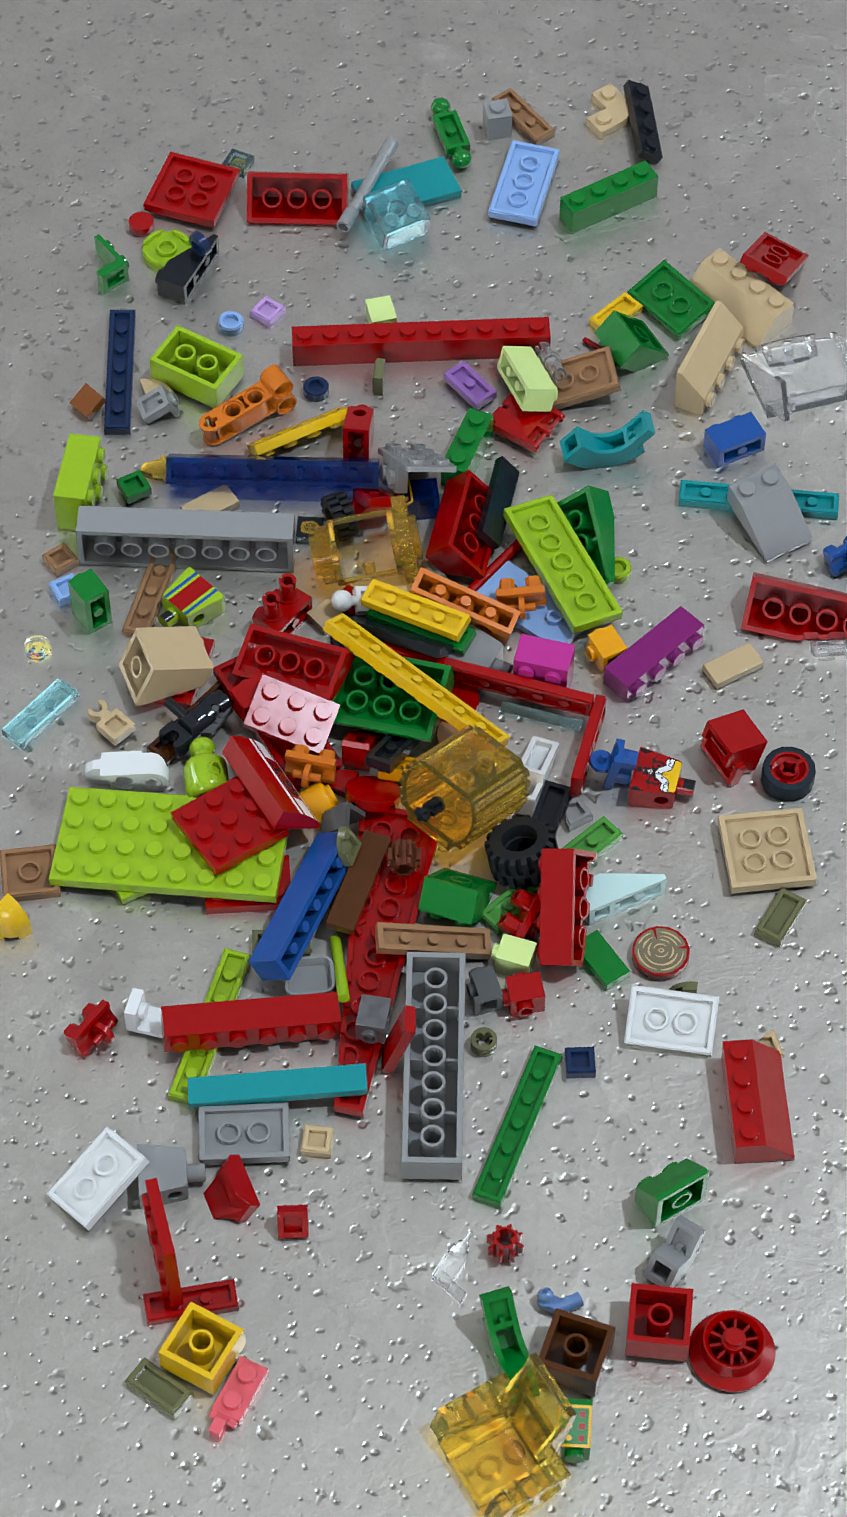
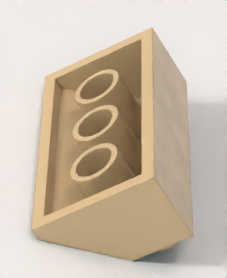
(748, 297)
(708, 360)

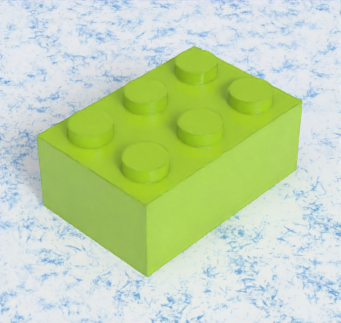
(197, 366)
(79, 478)

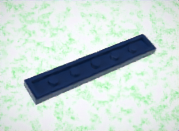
(120, 372)

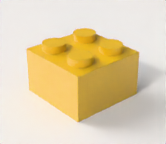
(202, 1348)

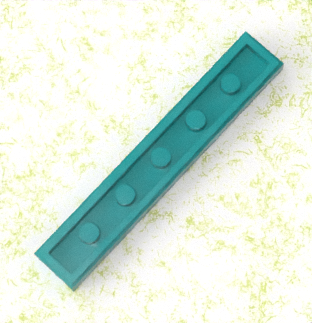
(714, 496)
(278, 1086)

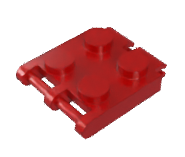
(525, 426)

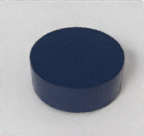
(200, 243)
(316, 389)

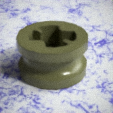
(484, 1050)

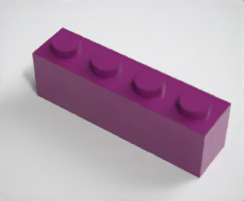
(654, 654)

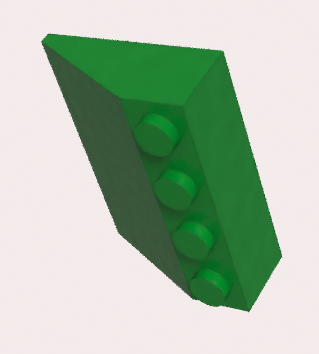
(378, 705)

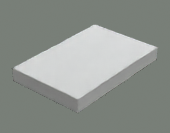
(671, 1020)
(98, 1178)

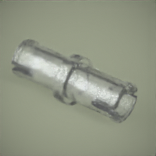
(551, 362)

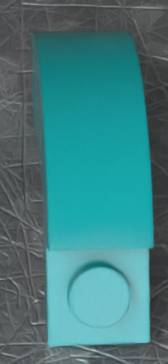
(608, 449)

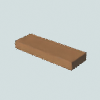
(527, 119)

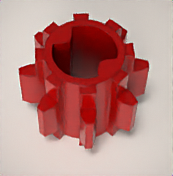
(505, 1252)

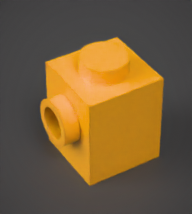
(604, 646)

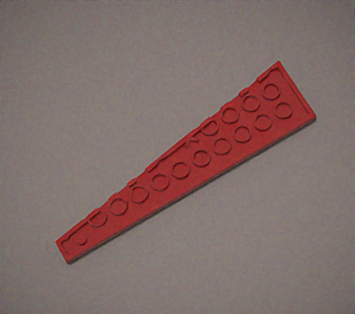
(367, 972)

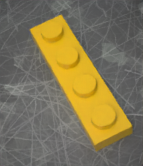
(289, 436)
(415, 610)

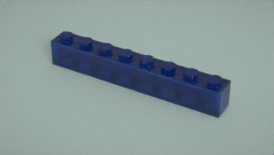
(272, 471)

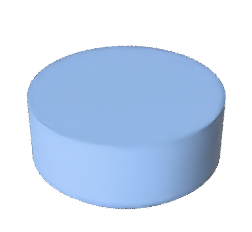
(230, 323)

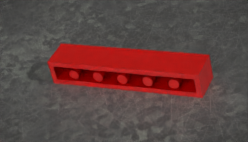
(250, 1022)

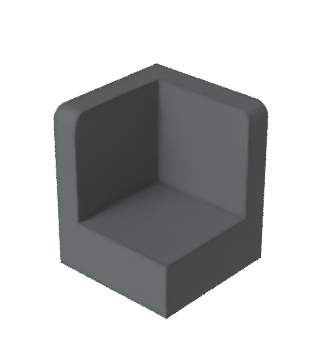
(341, 815)

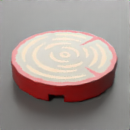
(660, 953)

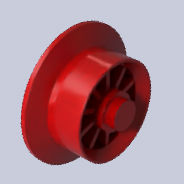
(731, 1351)

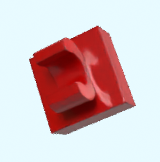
(292, 1221)

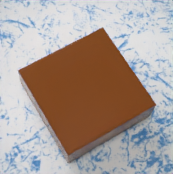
(87, 401)

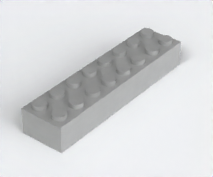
(197, 536)
(434, 1067)

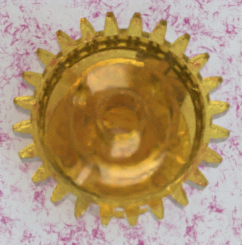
(404, 538)

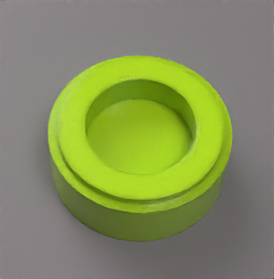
(622, 570)

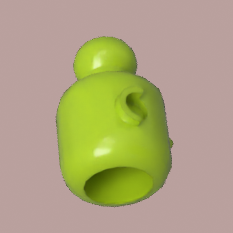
(204, 769)

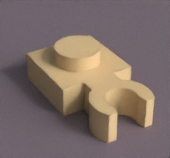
(112, 725)

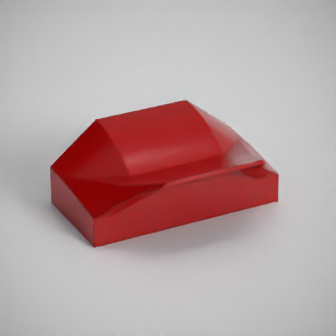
(370, 500)
(232, 1192)

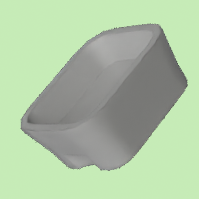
(312, 976)

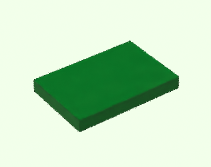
(672, 299)

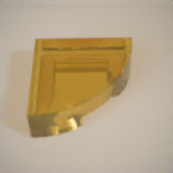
(155, 469)

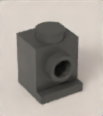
(484, 990)

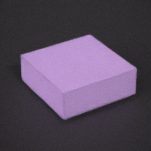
(267, 311)

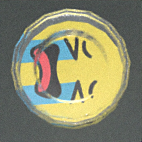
(37, 648)

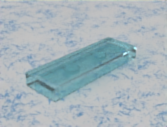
(40, 713)

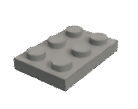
(251, 1130)

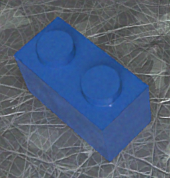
(734, 439)

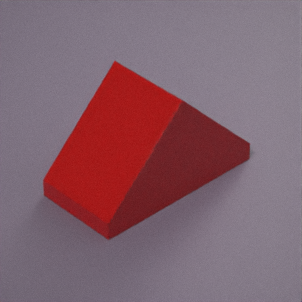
(356, 747)

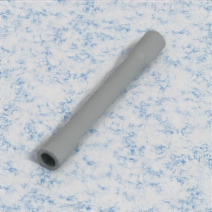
(352, 211)

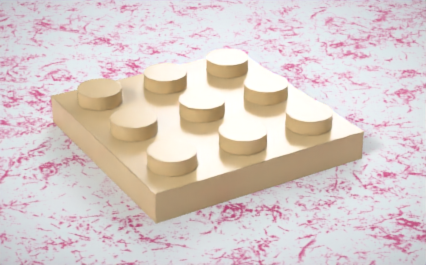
(766, 850)

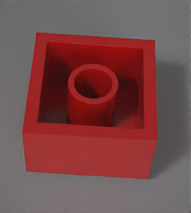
(659, 1322)

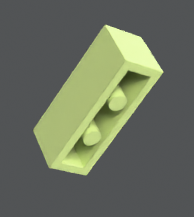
(527, 378)

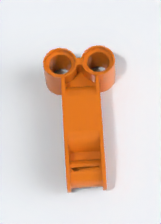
(249, 407)

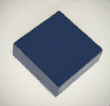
(580, 1062)

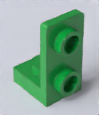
(116, 271)

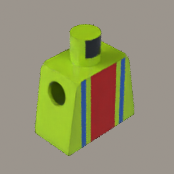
(191, 601)

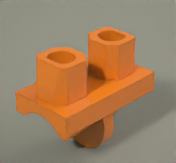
(522, 598)
(310, 767)

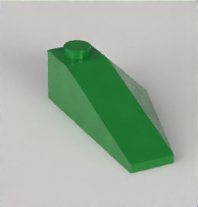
(593, 522)

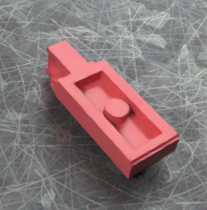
(236, 1397)

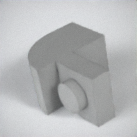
(676, 1254)

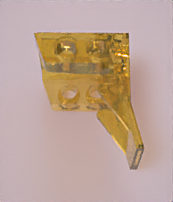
(508, 1440)

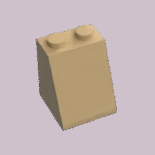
(164, 663)

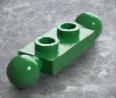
(451, 133)

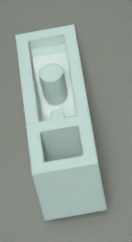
(619, 892)

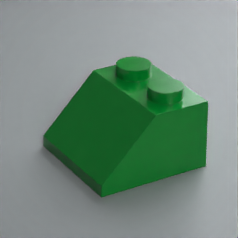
(630, 342)
(456, 896)
(672, 1191)

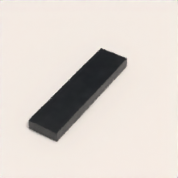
(498, 496)
(404, 638)

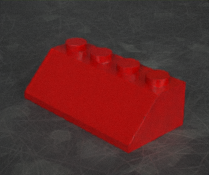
(296, 197)
(454, 541)
(756, 1102)

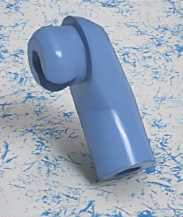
(549, 1301)

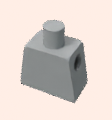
(484, 652)
(171, 1170)

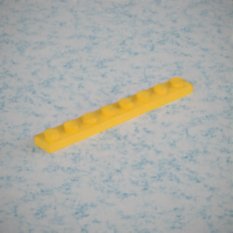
(409, 677)

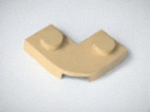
(612, 114)

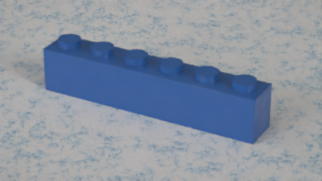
(300, 910)

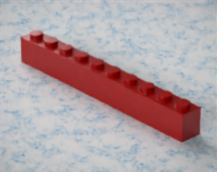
(415, 340)

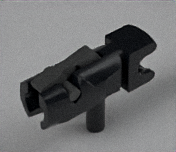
(200, 720)

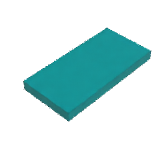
(430, 179)

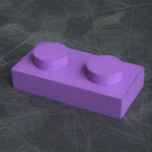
(470, 385)

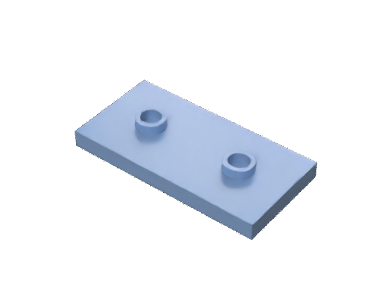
(524, 183)
(545, 621)

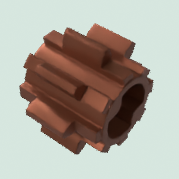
(403, 857)

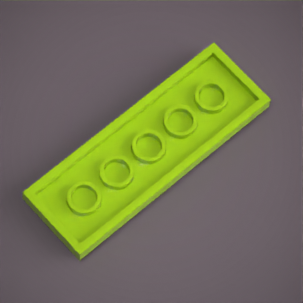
(562, 564)

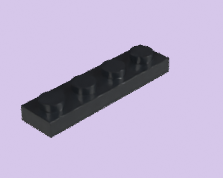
(642, 121)

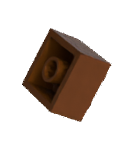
(577, 1351)

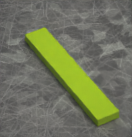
(224, 987)

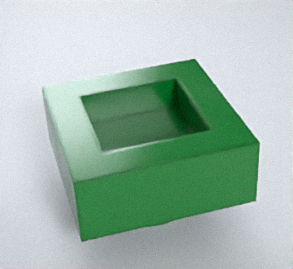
(134, 486)

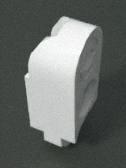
(129, 771)

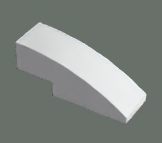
(539, 761)

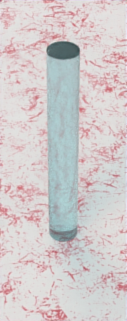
(541, 716)

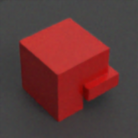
(733, 745)

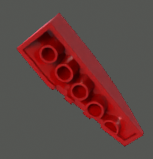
(794, 609)

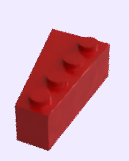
(563, 905)

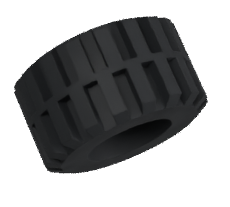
(515, 850)

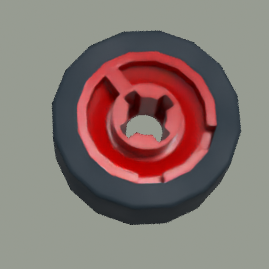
(798, 774)

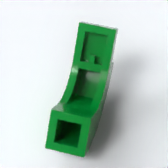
(503, 1331)

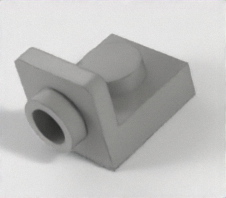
(158, 403)

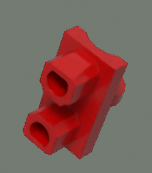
(526, 920)
(95, 1028)

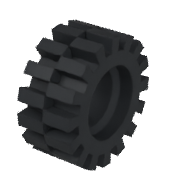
(337, 506)

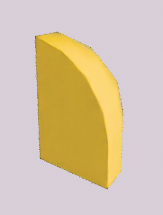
(13, 919)

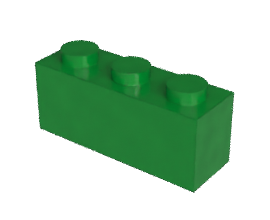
(469, 443)

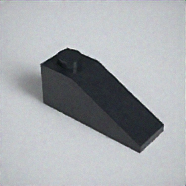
(185, 272)

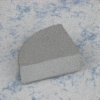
(577, 814)

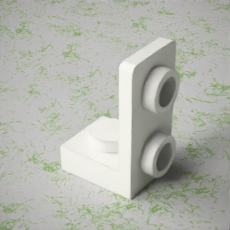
(141, 1016)

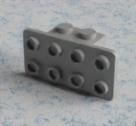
(400, 461)

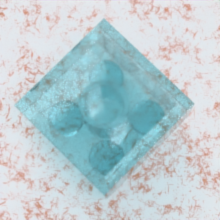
(395, 214)

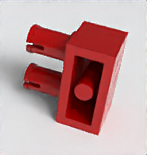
(284, 607)

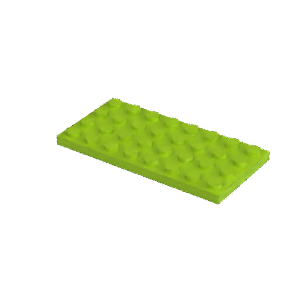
(134, 846)

